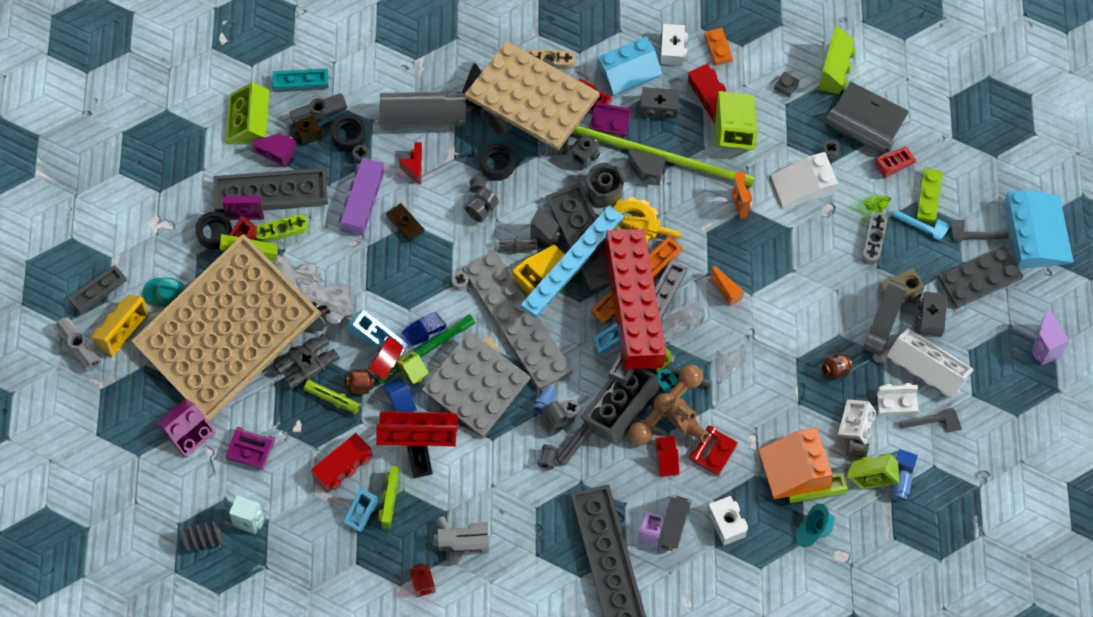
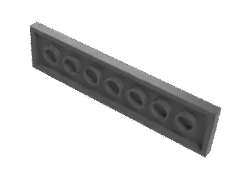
(607, 553)

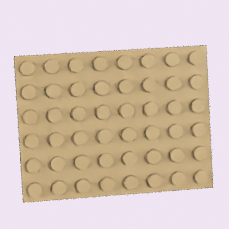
(226, 327)

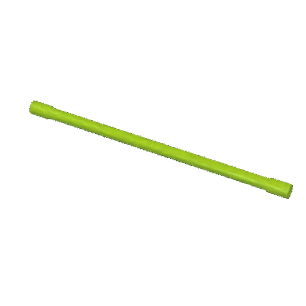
(670, 157)

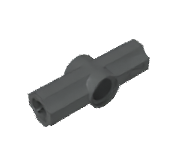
(329, 106)

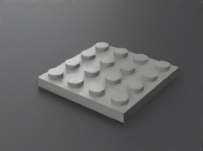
(476, 384)

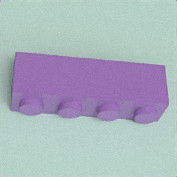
(362, 196)

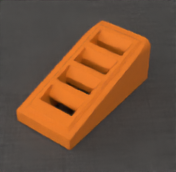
(729, 290)

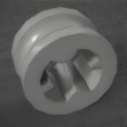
(458, 275)

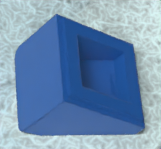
(906, 460)

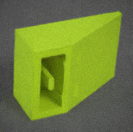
(735, 121)

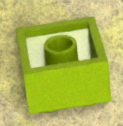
(874, 472)

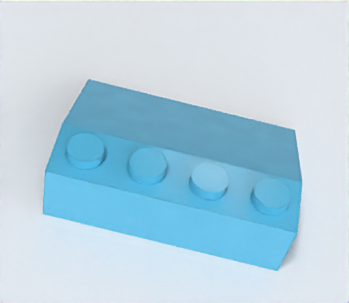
(1037, 229)

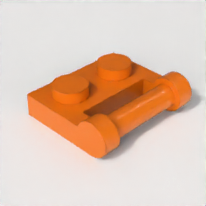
(741, 196)

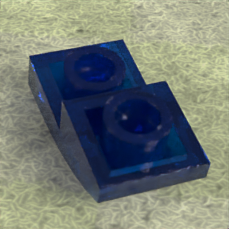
(421, 329)

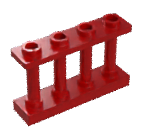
(417, 429)

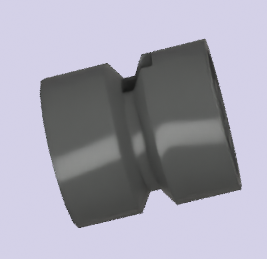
(481, 204)

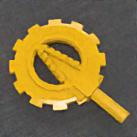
(648, 222)

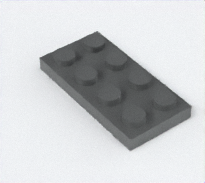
(980, 277)

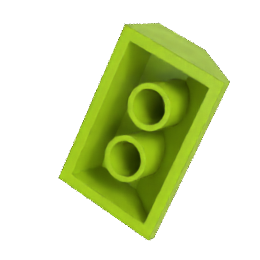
(837, 62)
(247, 114)

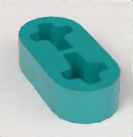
(672, 380)

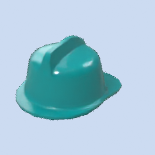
(162, 291)
(816, 525)

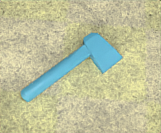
(937, 233)

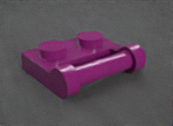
(248, 453)

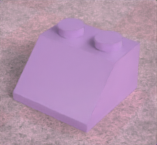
(1050, 339)

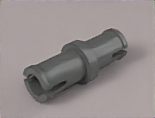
(517, 244)

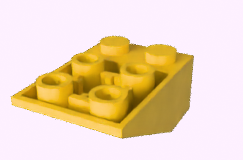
(536, 268)

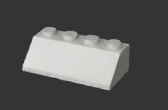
(930, 363)

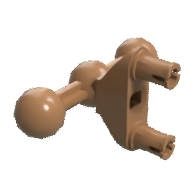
(674, 408)

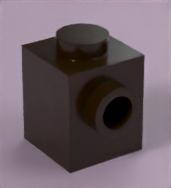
(307, 130)

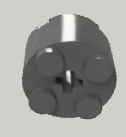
(604, 184)

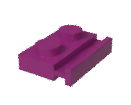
(610, 119)

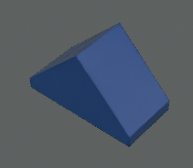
(399, 396)

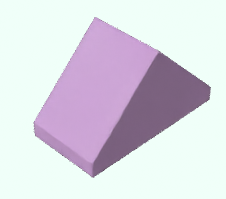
(651, 529)

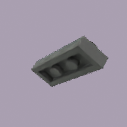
(97, 289)

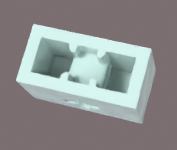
(246, 515)

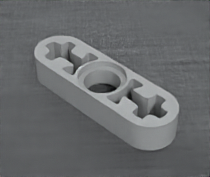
(877, 245)

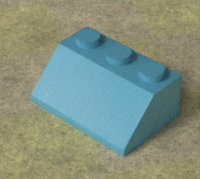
(629, 66)

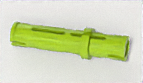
(351, 405)

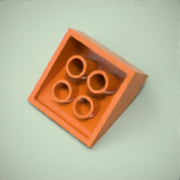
(796, 464)

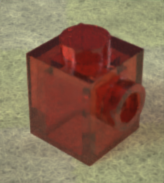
(422, 580)

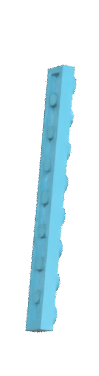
(571, 262)

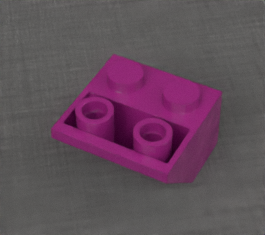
(185, 427)

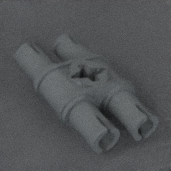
(306, 371)

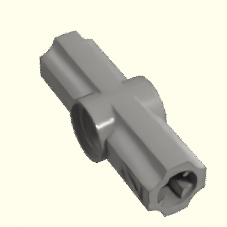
(71, 336)

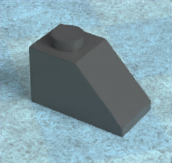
(647, 166)
(544, 228)

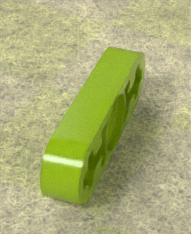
(296, 230)

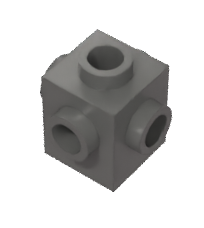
(585, 151)

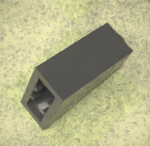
(674, 522)

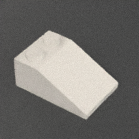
(805, 181)

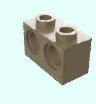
(907, 278)

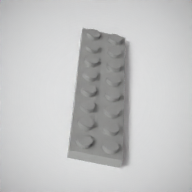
(524, 333)

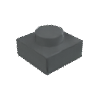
(786, 84)

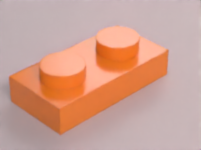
(718, 46)

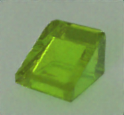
(876, 202)

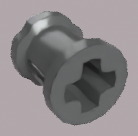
(857, 449)
(548, 457)

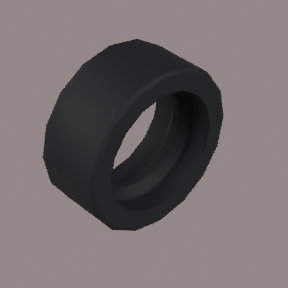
(346, 120)
(497, 175)
(206, 219)

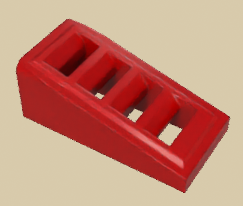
(888, 171)

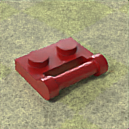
(719, 453)

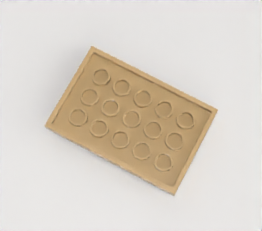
(532, 95)

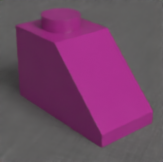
(275, 148)

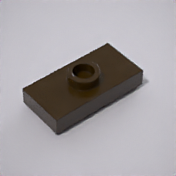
(405, 222)

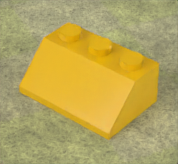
(120, 324)

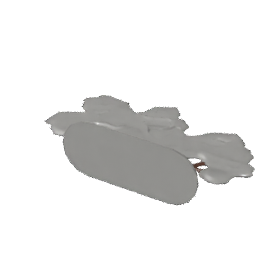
(307, 281)

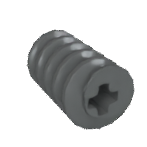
(202, 536)

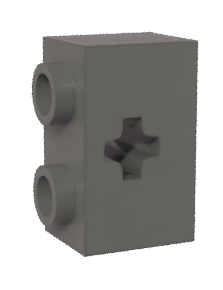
(666, 98)
(936, 304)

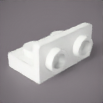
(897, 399)
(857, 420)

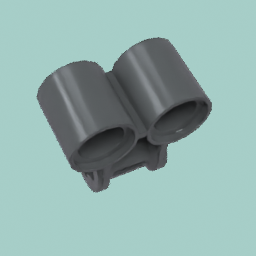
(558, 416)

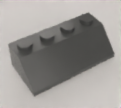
(620, 405)

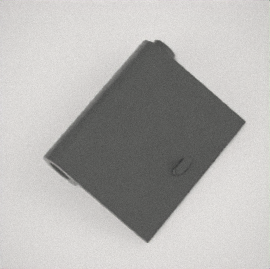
(866, 118)

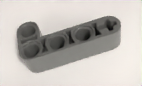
(885, 317)

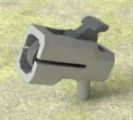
(462, 540)

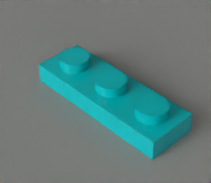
(300, 79)

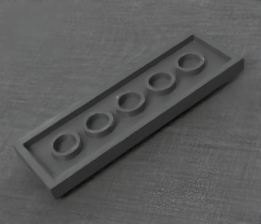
(276, 188)
(574, 218)

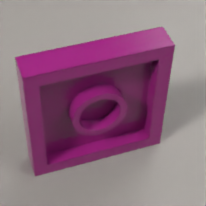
(246, 206)

